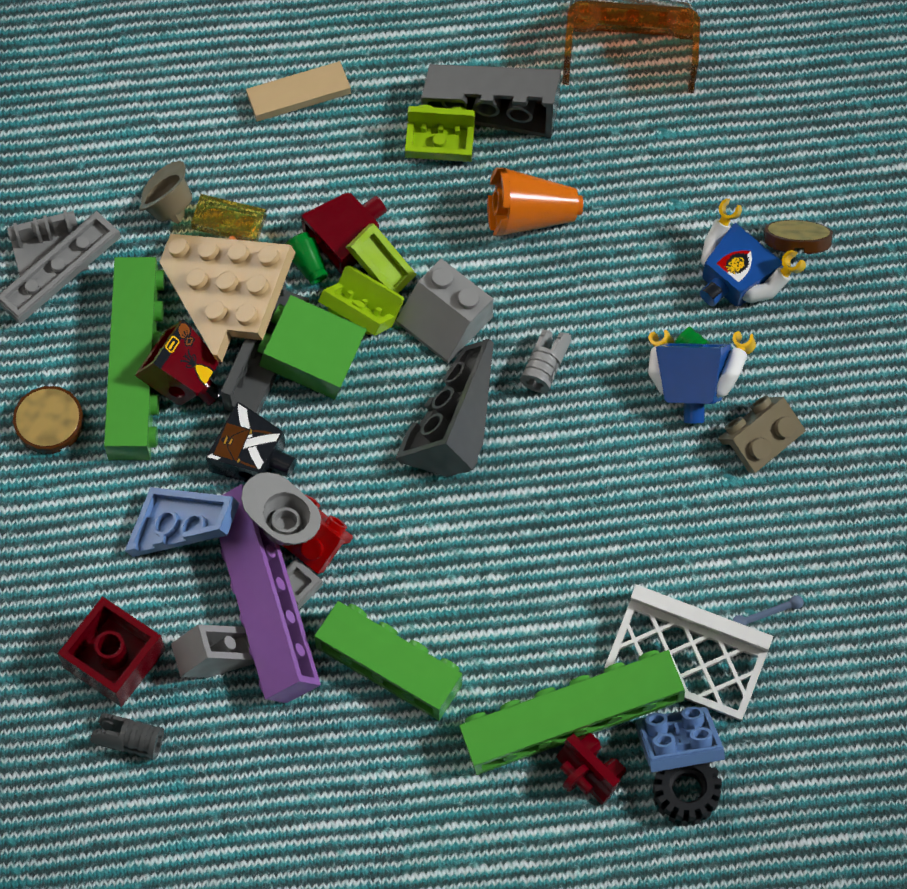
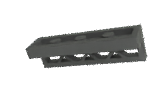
(247, 380)

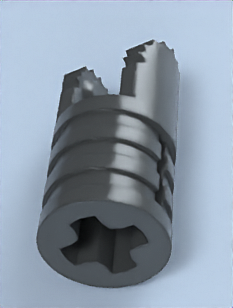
(128, 736)

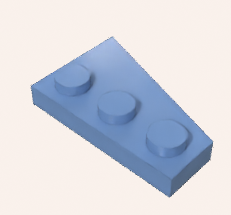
(179, 519)

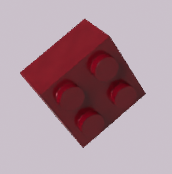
(111, 651)

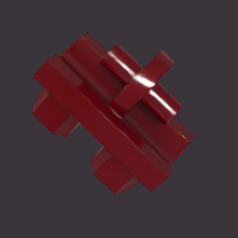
(586, 770)

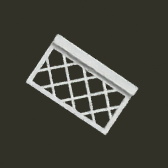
(707, 626)

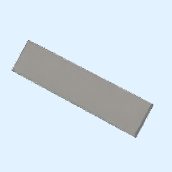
(58, 267)

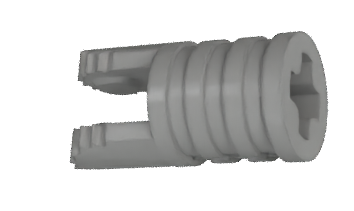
(545, 361)

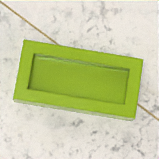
(380, 258)

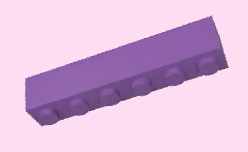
(267, 609)

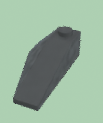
(454, 426)

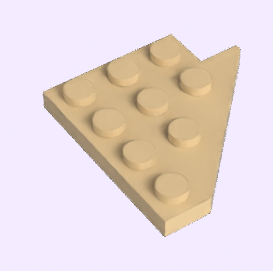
(227, 285)

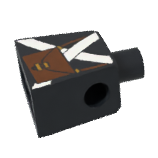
(249, 447)

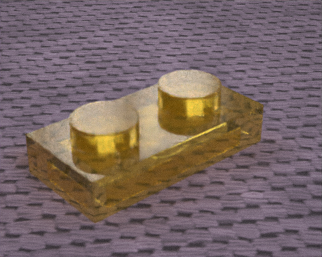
(228, 218)

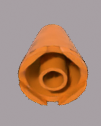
(529, 203)

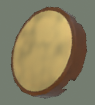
(793, 234)
(48, 419)

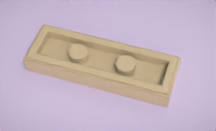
(298, 91)

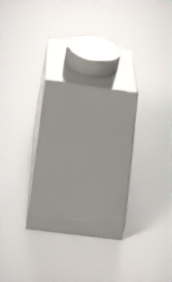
(211, 651)

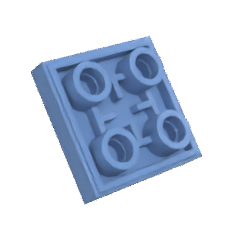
(679, 739)

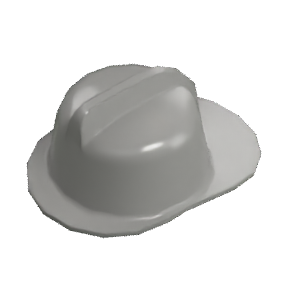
(280, 509)

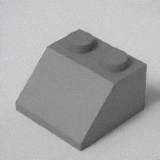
(445, 311)

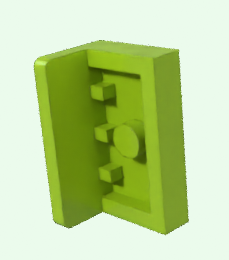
(440, 133)
(362, 301)

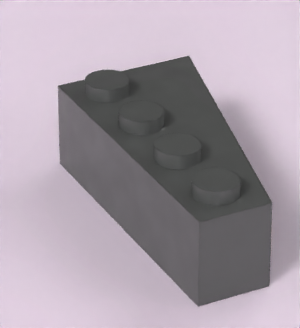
(500, 96)

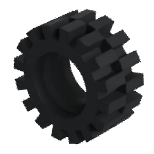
(682, 810)

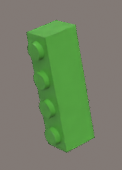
(389, 660)

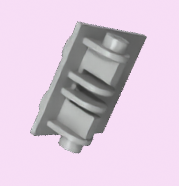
(38, 237)

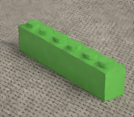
(132, 338)
(580, 708)

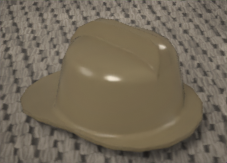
(167, 193)

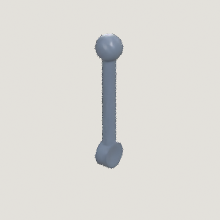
(795, 602)

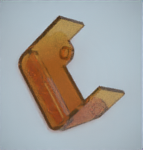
(637, 17)

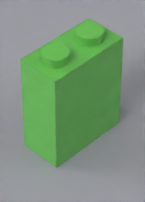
(310, 346)

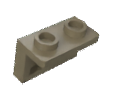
(762, 432)

